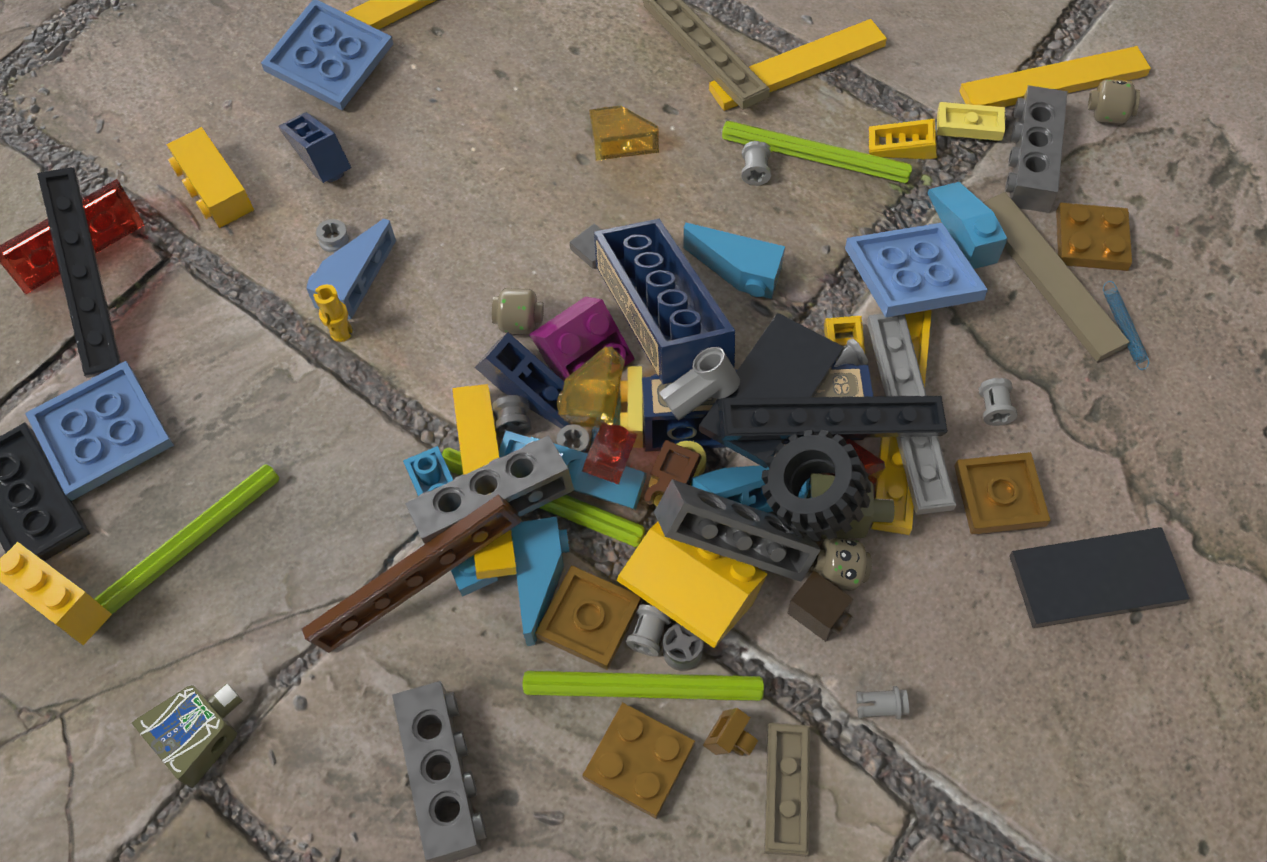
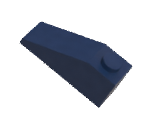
(316, 147)
(521, 373)

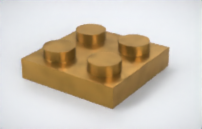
(1094, 236)
(1001, 493)
(589, 617)
(638, 760)

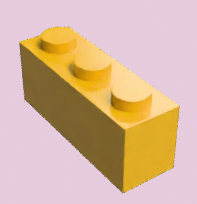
(208, 178)
(52, 594)

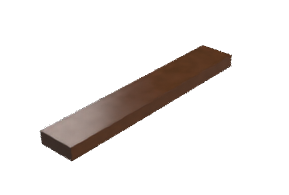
(412, 574)

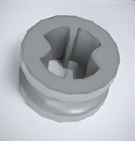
(334, 243)
(574, 431)

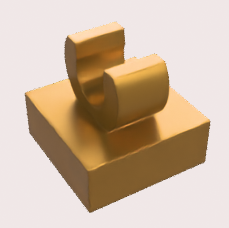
(730, 735)

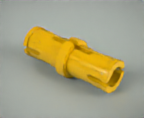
(333, 313)

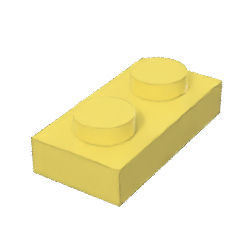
(971, 121)
(632, 393)

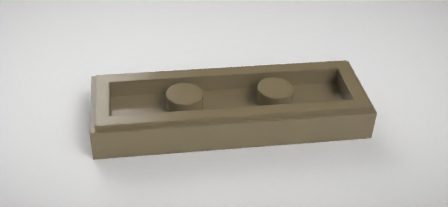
(787, 790)

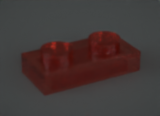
(610, 452)

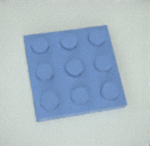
(327, 54)
(915, 269)
(98, 430)

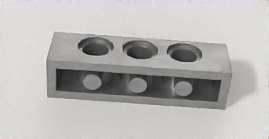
(1038, 148)
(545, 481)
(733, 531)
(414, 712)

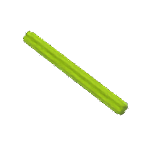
(819, 152)
(574, 510)
(187, 539)
(643, 685)

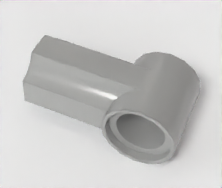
(709, 378)

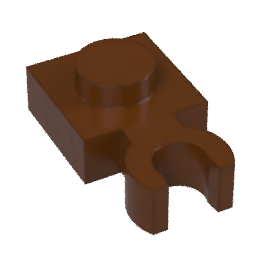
(672, 463)

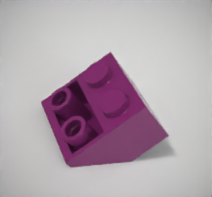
(579, 335)

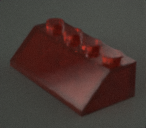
(32, 255)

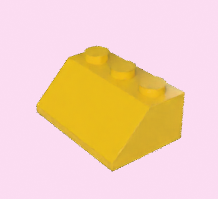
(692, 584)

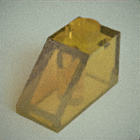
(621, 133)
(592, 390)

